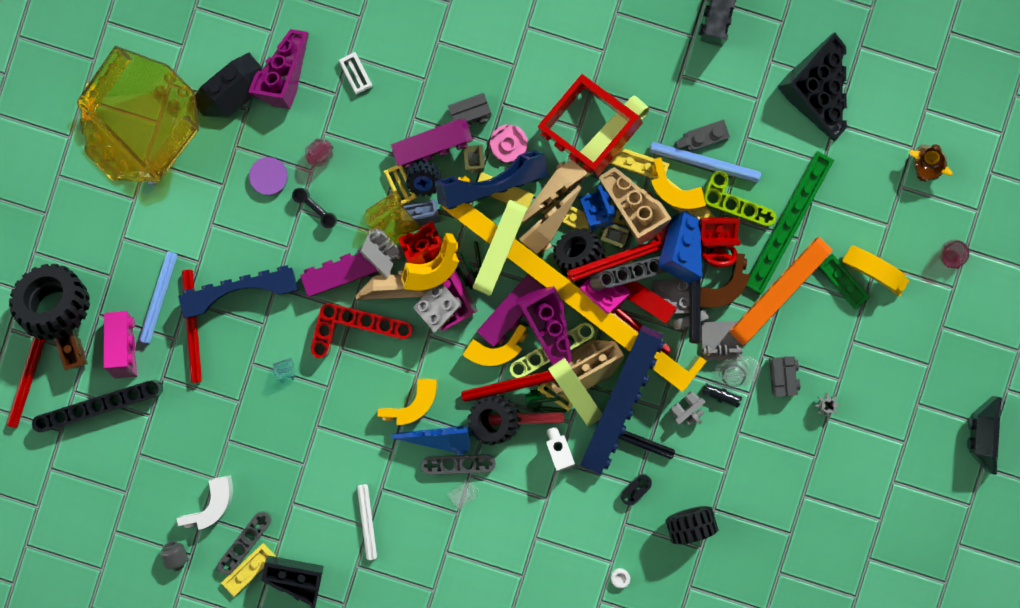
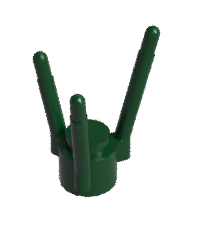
(472, 275)
(535, 400)

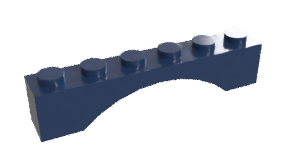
(525, 169)
(198, 302)

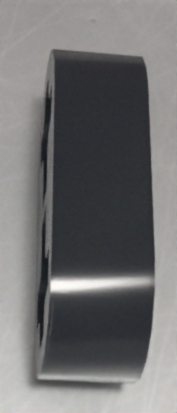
(639, 492)

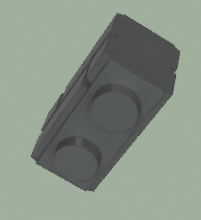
(471, 109)
(784, 376)

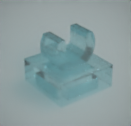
(284, 369)

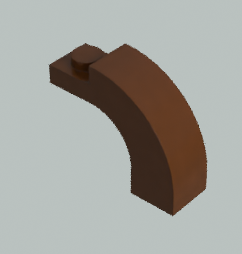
(731, 290)

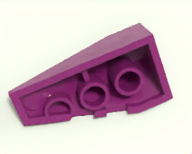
(281, 75)
(546, 318)

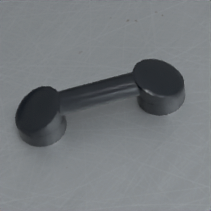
(302, 195)

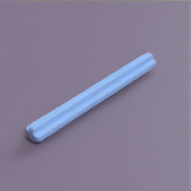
(158, 297)

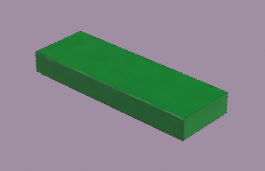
(843, 281)

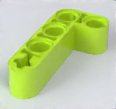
(740, 204)

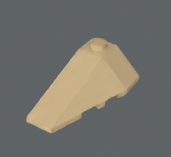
(563, 181)
(640, 211)
(543, 232)

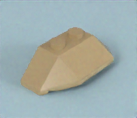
(381, 287)
(593, 363)

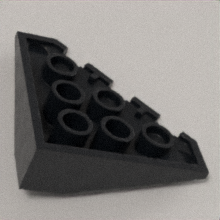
(817, 87)

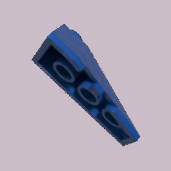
(448, 439)

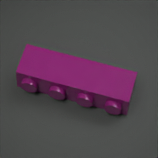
(432, 142)
(336, 274)
(507, 313)

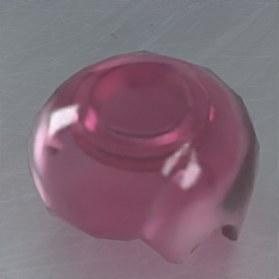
(954, 254)

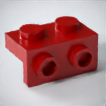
(719, 232)

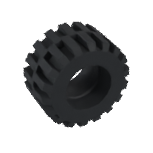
(575, 243)
(480, 423)
(692, 525)

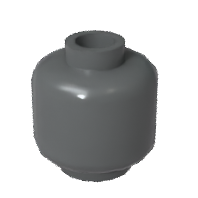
(173, 555)

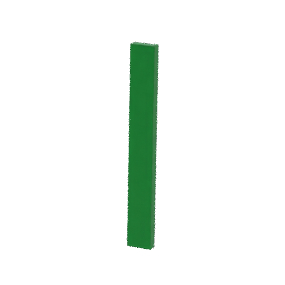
(789, 222)

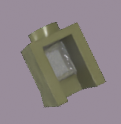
(474, 158)
(614, 235)

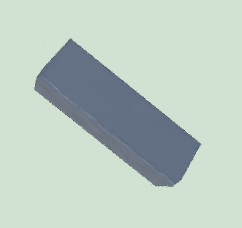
(424, 212)

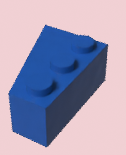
(682, 248)

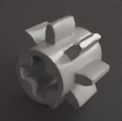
(821, 405)

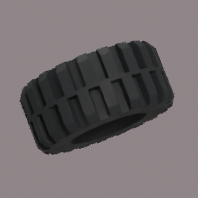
(35, 287)

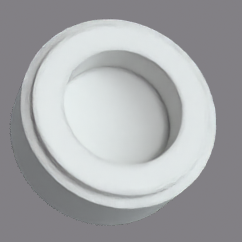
(620, 578)

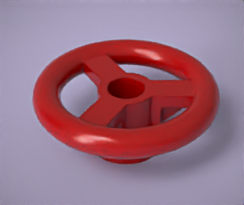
(718, 257)

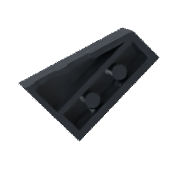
(717, 21)
(294, 578)

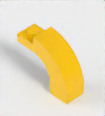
(676, 198)
(876, 269)
(435, 272)
(495, 356)
(423, 401)

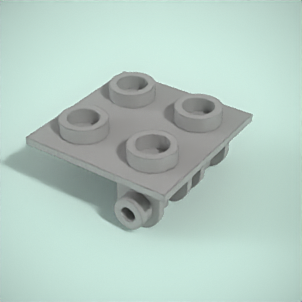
(380, 252)
(675, 292)
(437, 306)
(718, 342)

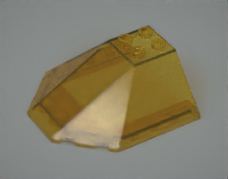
(136, 117)

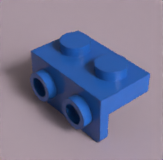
(597, 209)

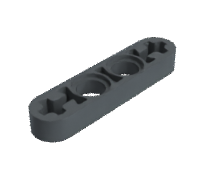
(458, 464)
(244, 542)

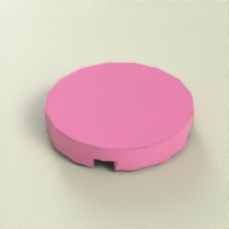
(508, 143)

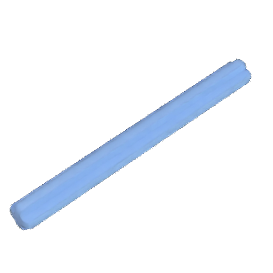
(705, 162)

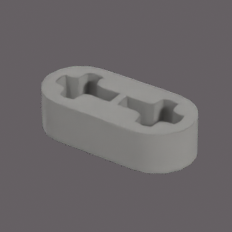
(684, 321)

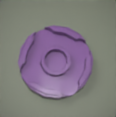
(268, 176)

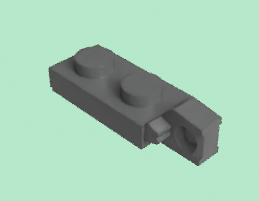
(704, 136)

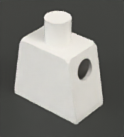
(562, 459)

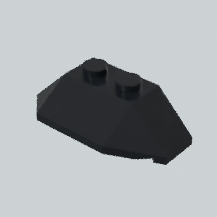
(228, 88)
(985, 434)

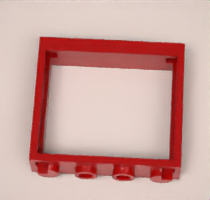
(615, 145)

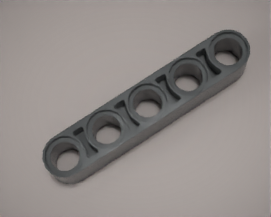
(626, 274)

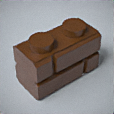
(71, 351)

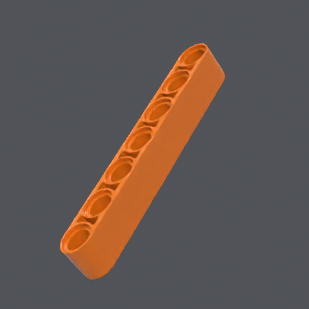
(780, 291)

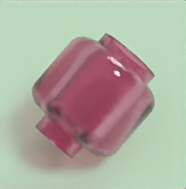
(318, 152)

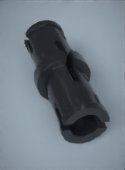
(721, 395)

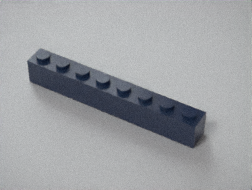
(621, 400)

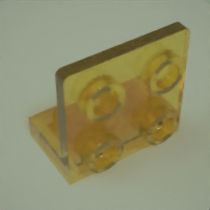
(391, 217)

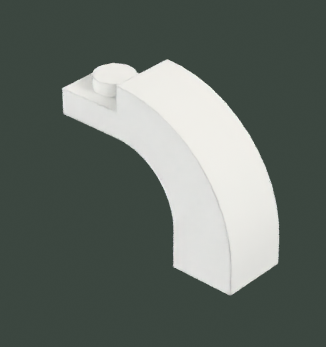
(221, 497)

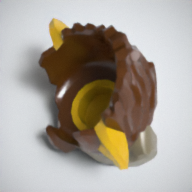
(930, 162)

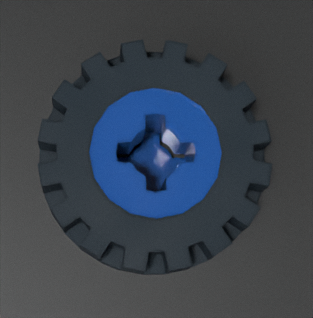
(424, 171)

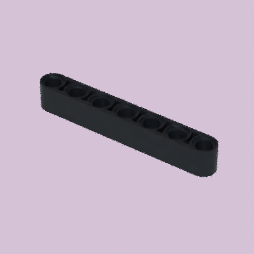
(89, 408)

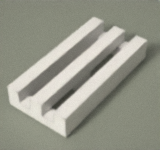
(362, 87)

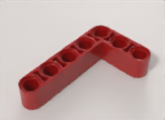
(356, 322)

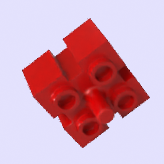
(422, 245)

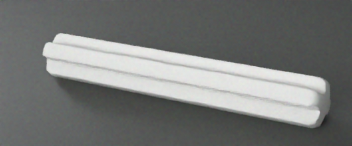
(367, 523)

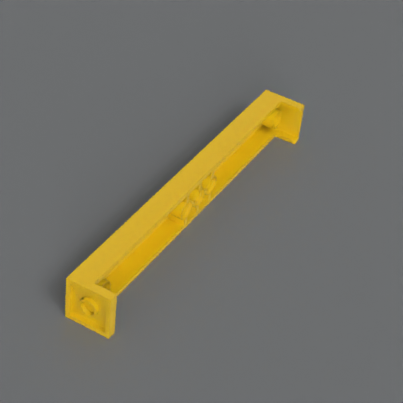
(574, 296)

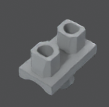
(694, 403)

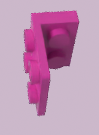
(608, 298)

